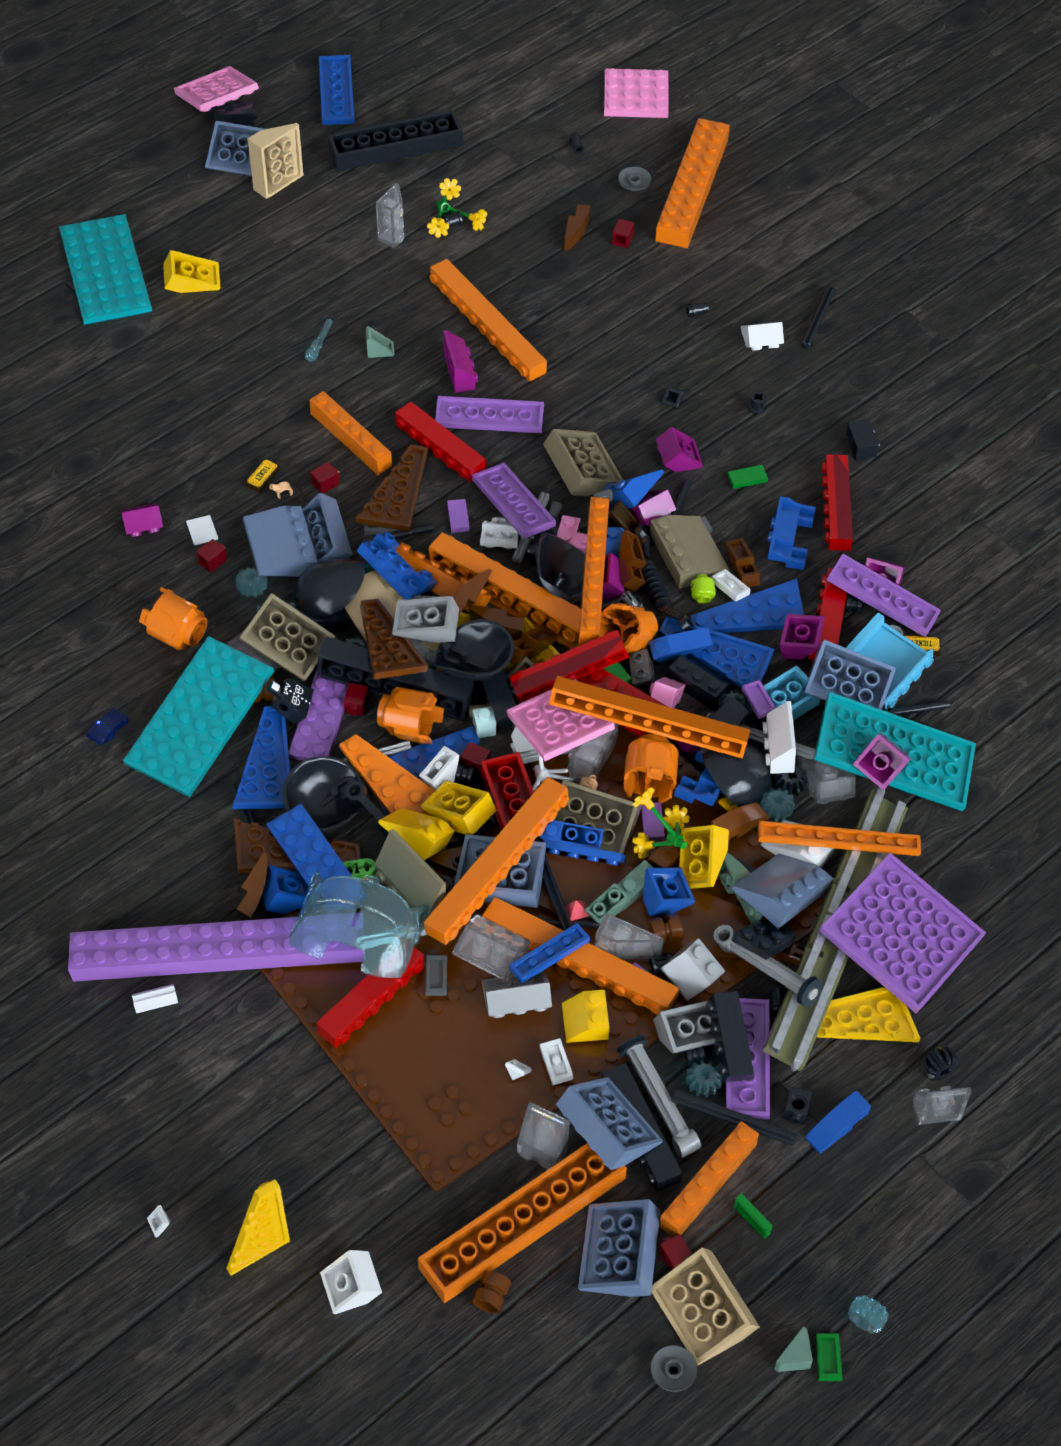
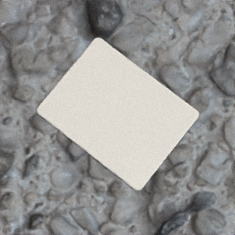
(202, 529)

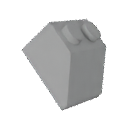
(692, 969)

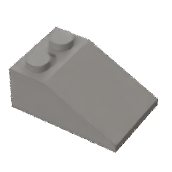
(427, 619)

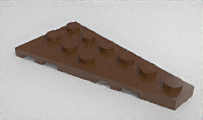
(397, 495)
(388, 653)
(253, 840)

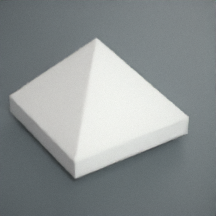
(517, 1069)
(158, 1220)

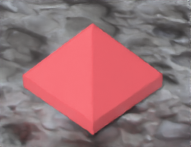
(576, 910)

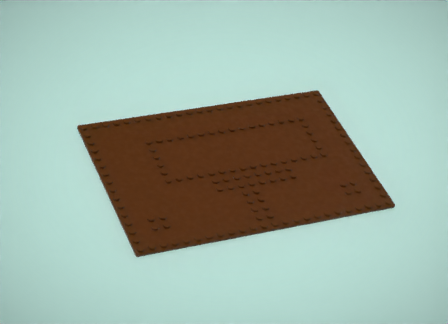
(438, 1062)

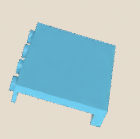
(892, 648)

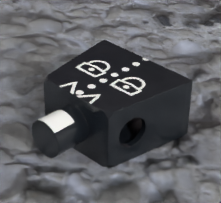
(291, 699)

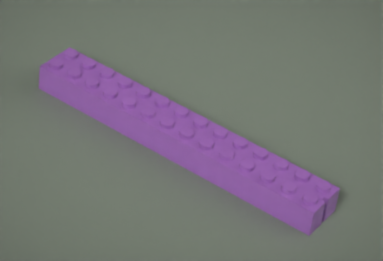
(194, 949)

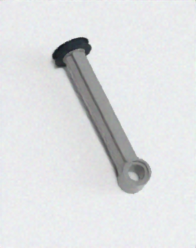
(806, 990)
(684, 1140)

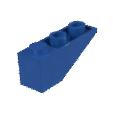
(573, 834)

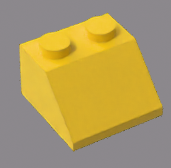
(586, 1017)

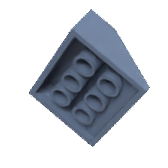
(230, 148)
(280, 541)
(849, 675)
(523, 880)
(783, 887)
(608, 1122)
(620, 1248)

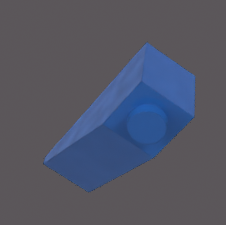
(683, 643)

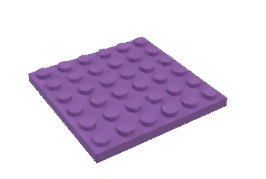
(902, 932)

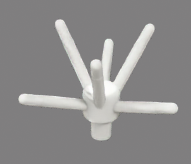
(542, 773)

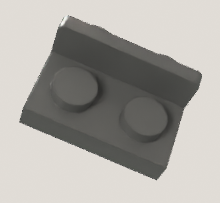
(642, 668)

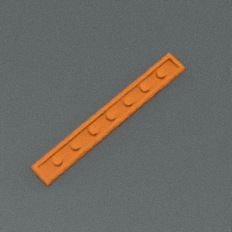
(839, 838)

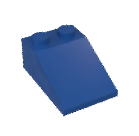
(634, 489)

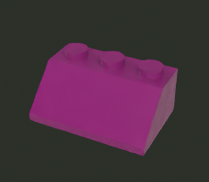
(459, 363)

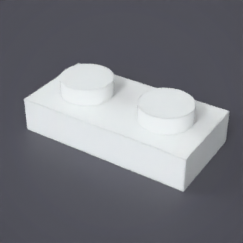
(730, 585)
(556, 1061)

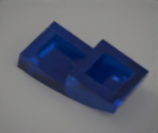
(106, 726)

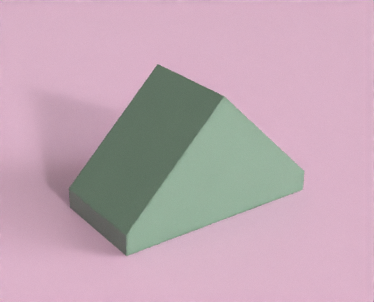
(378, 344)
(797, 1354)

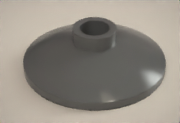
(634, 178)
(676, 1358)

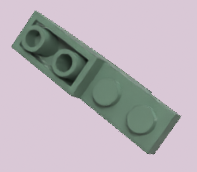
(731, 873)
(619, 895)

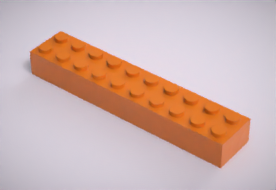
(692, 183)
(510, 590)
(517, 1222)

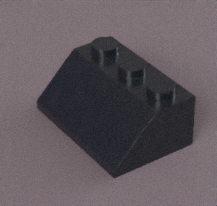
(700, 680)

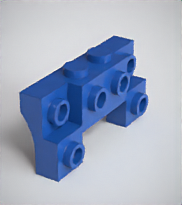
(788, 517)
(393, 568)
(703, 790)

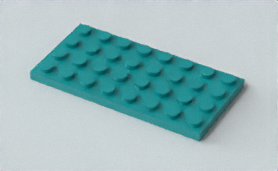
(105, 269)
(198, 716)
(939, 760)

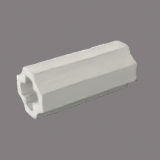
(154, 998)

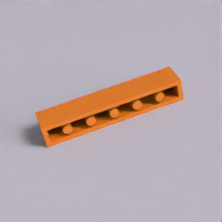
(350, 433)
(447, 581)
(709, 1180)

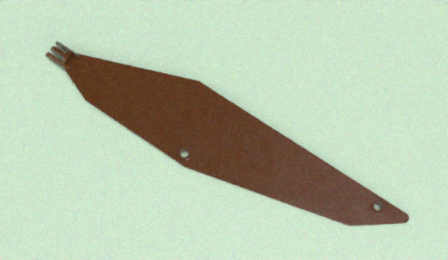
(588, 880)

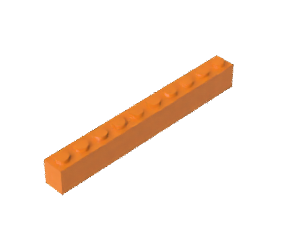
(488, 320)
(593, 570)
(649, 717)
(496, 861)
(589, 960)

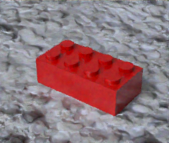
(507, 785)

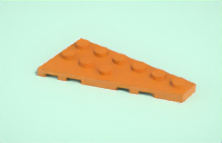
(386, 779)

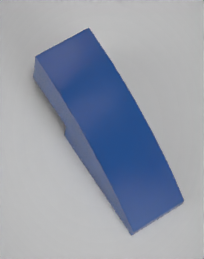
(838, 1122)

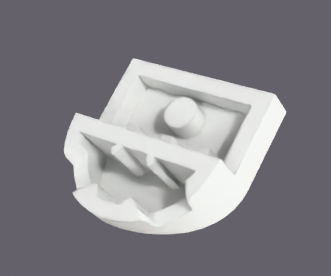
(498, 534)

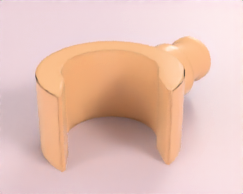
(278, 488)
(589, 782)

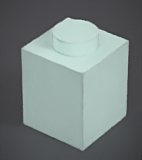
(484, 722)

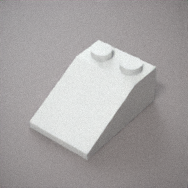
(809, 854)

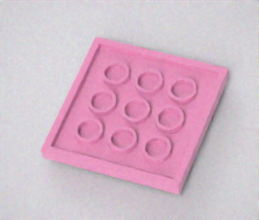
(216, 88)
(636, 93)
(553, 728)

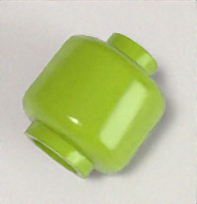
(702, 588)

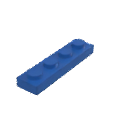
(592, 854)
(549, 953)

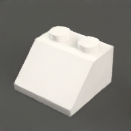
(763, 334)
(350, 1281)

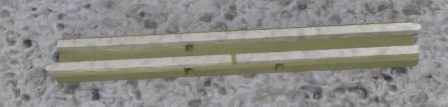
(796, 1025)

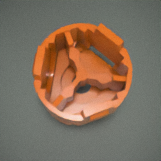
(628, 619)
(174, 621)
(409, 714)
(651, 763)

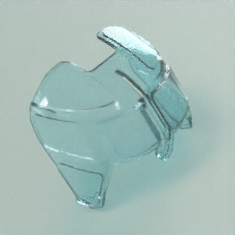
(383, 930)

